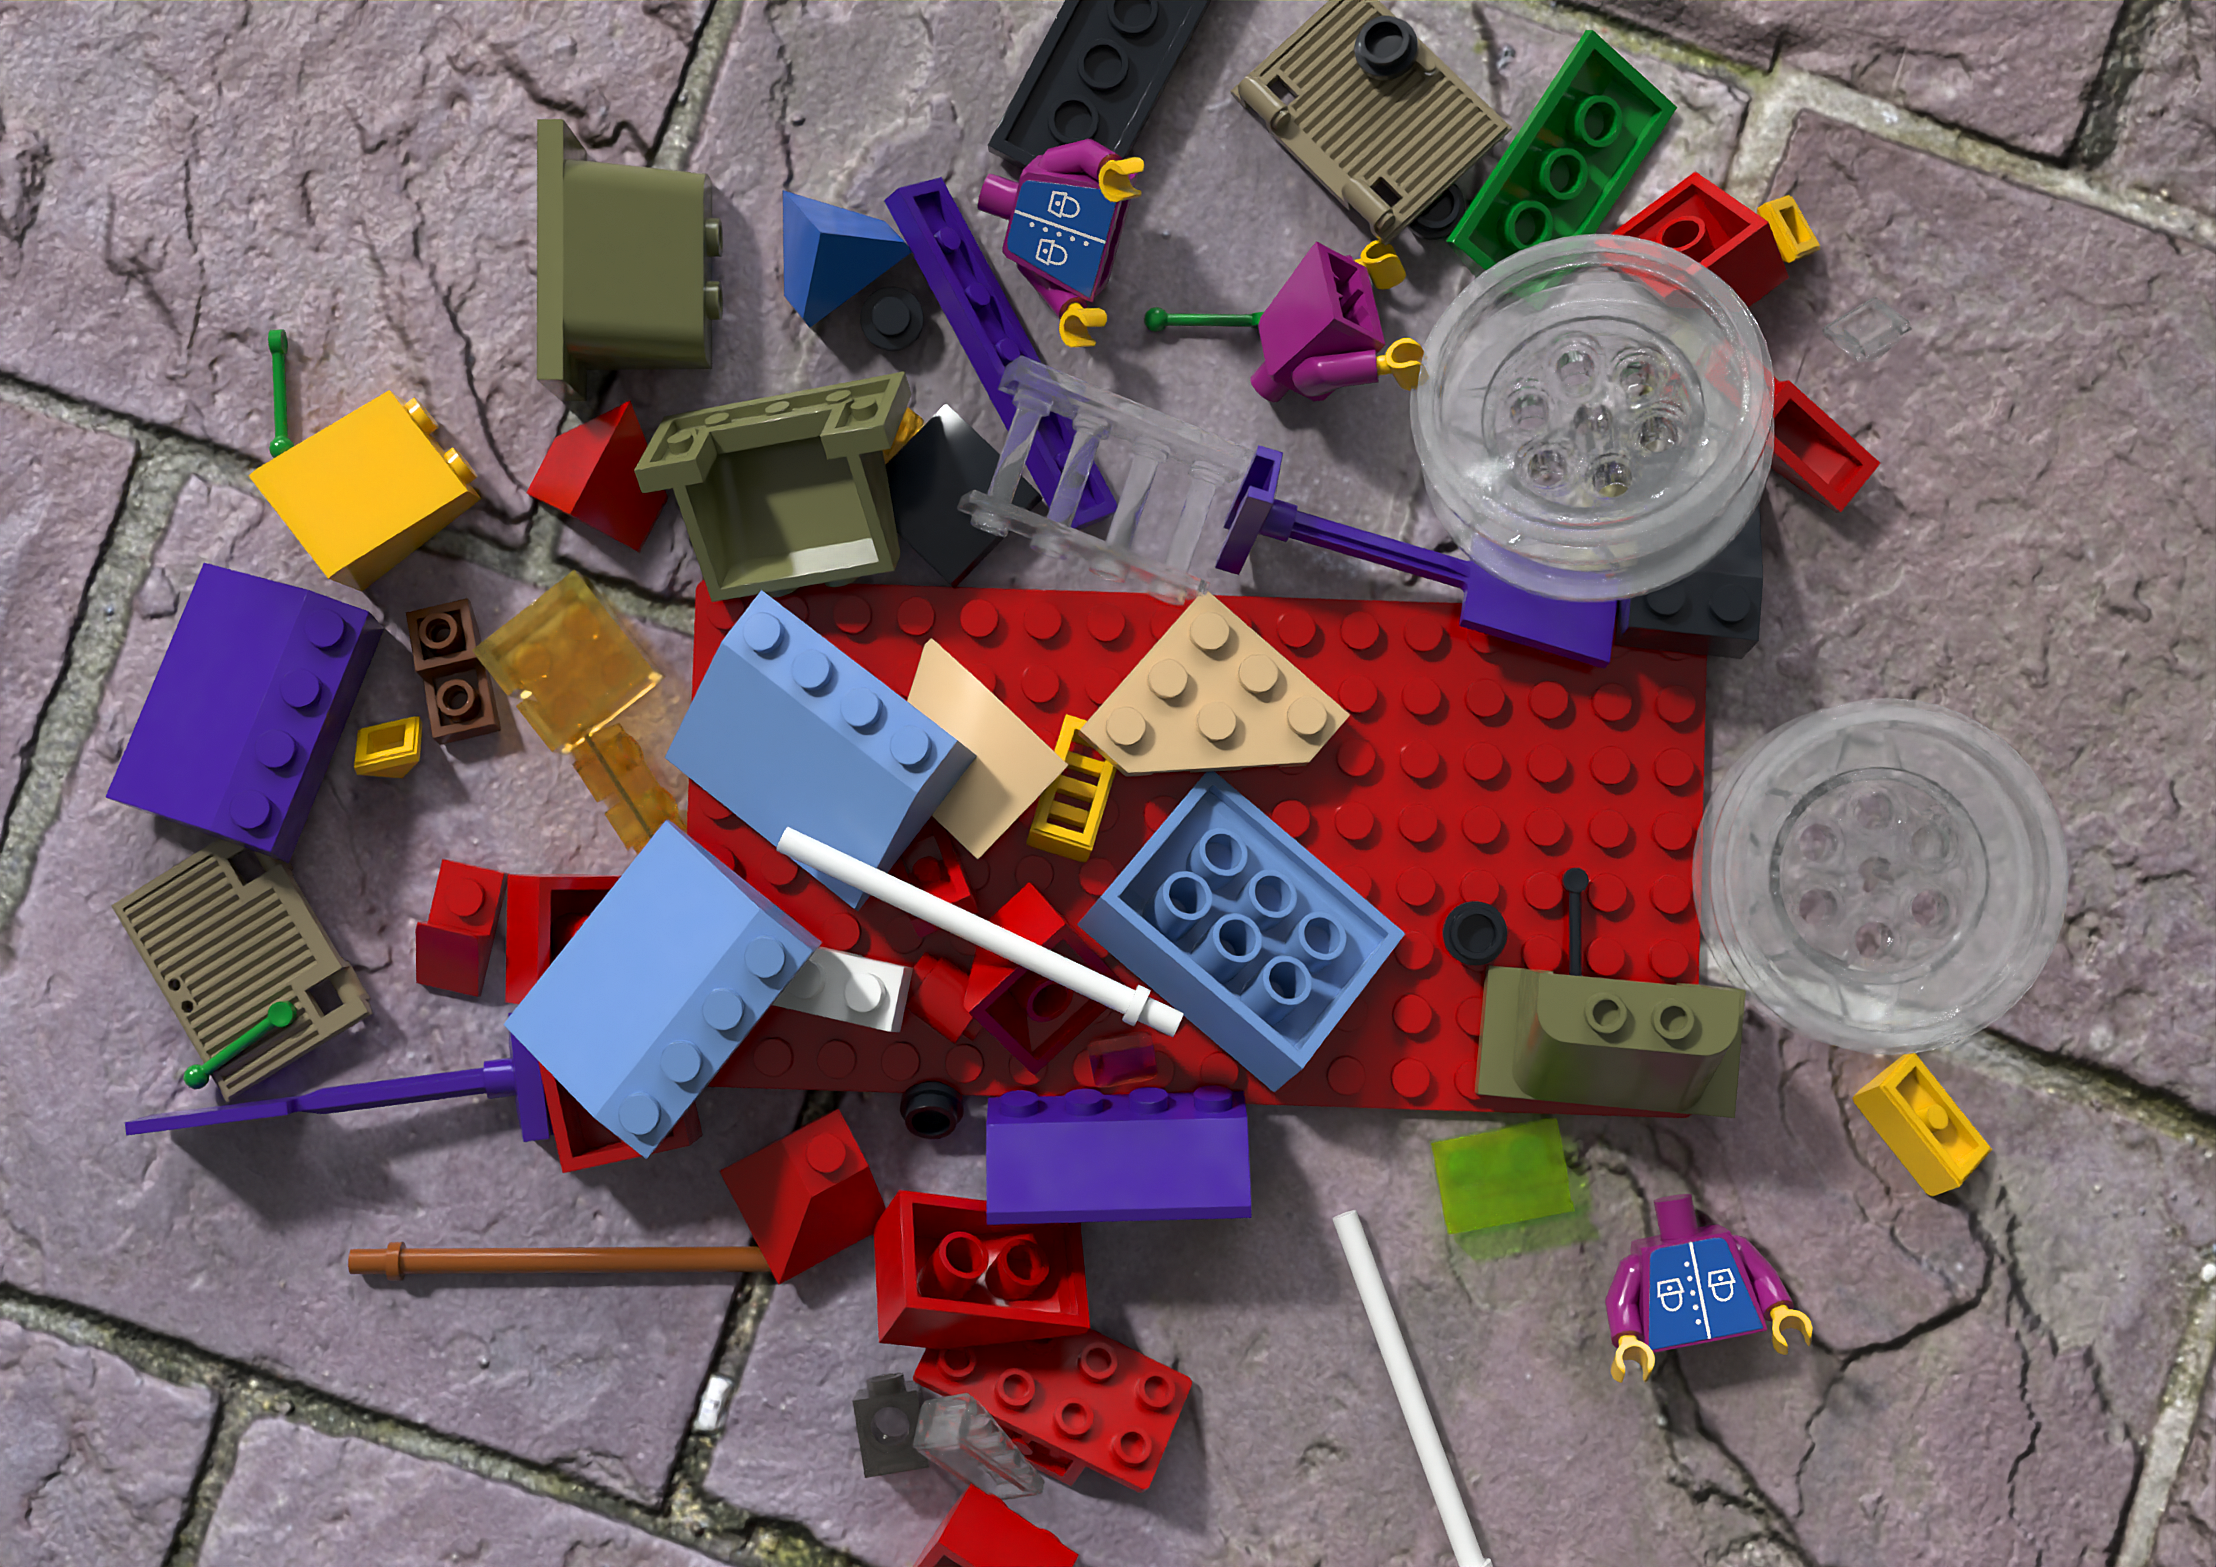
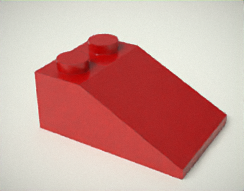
(970, 1283)

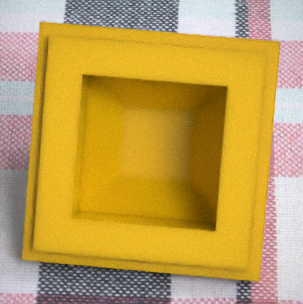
(1789, 228)
(389, 748)

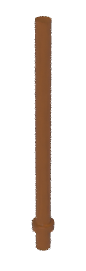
(398, 1260)

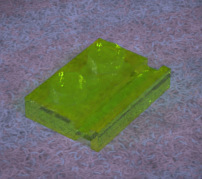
(1501, 1175)

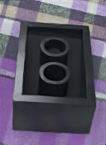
(1706, 612)

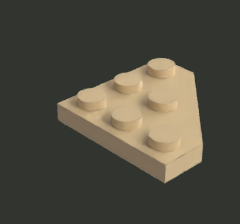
(1212, 702)

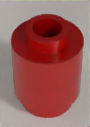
(938, 998)

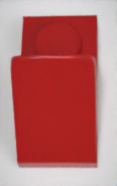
(935, 868)
(461, 928)

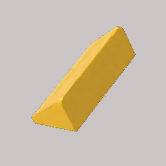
(1922, 1125)

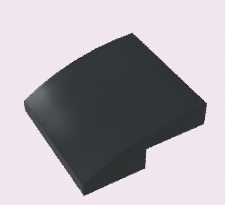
(926, 487)

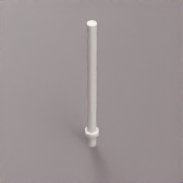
(1132, 1003)
(1408, 1391)

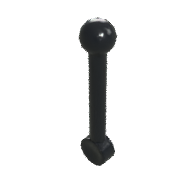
(1575, 881)

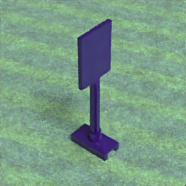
(1489, 605)
(498, 1079)

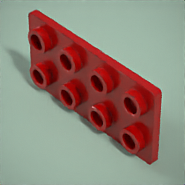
(1069, 1401)

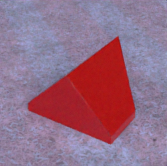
(594, 478)

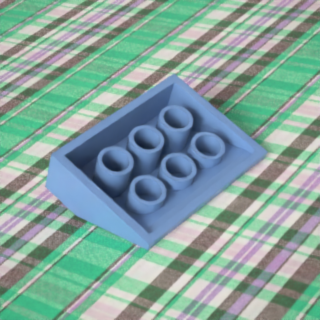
(814, 744)
(1242, 931)
(660, 988)

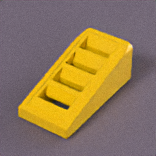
(1059, 839)

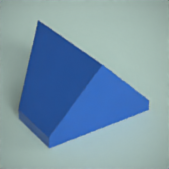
(832, 254)

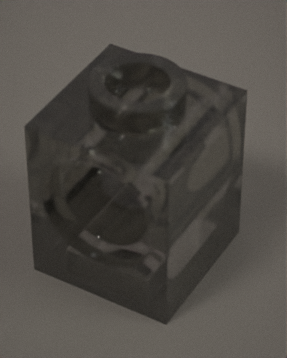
(881, 1452)

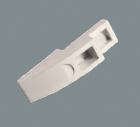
(850, 989)

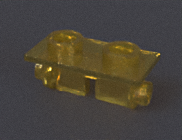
(615, 763)

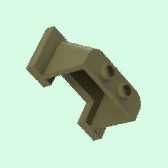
(620, 266)
(784, 485)
(1610, 1042)

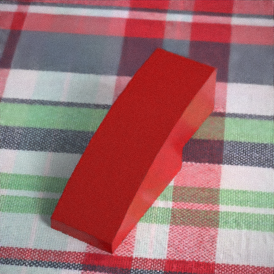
(1816, 450)

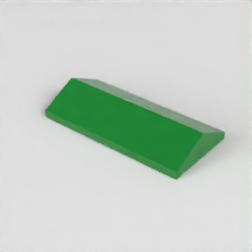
(1566, 158)

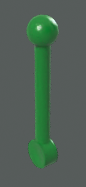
(1157, 319)
(278, 347)
(279, 1014)

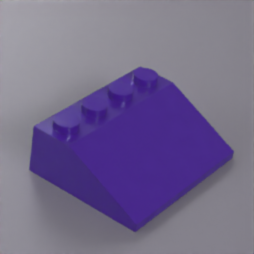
(247, 710)

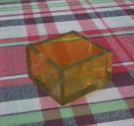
(572, 659)

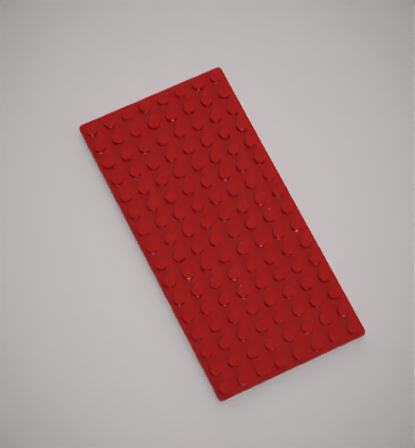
(1447, 785)

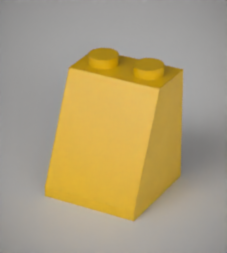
(368, 489)

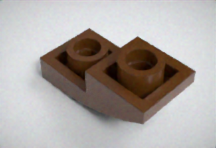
(453, 677)

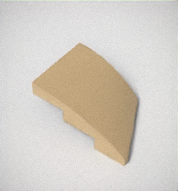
(1010, 760)

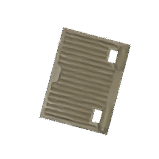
(1363, 130)
(236, 956)

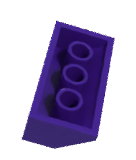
(1117, 1156)

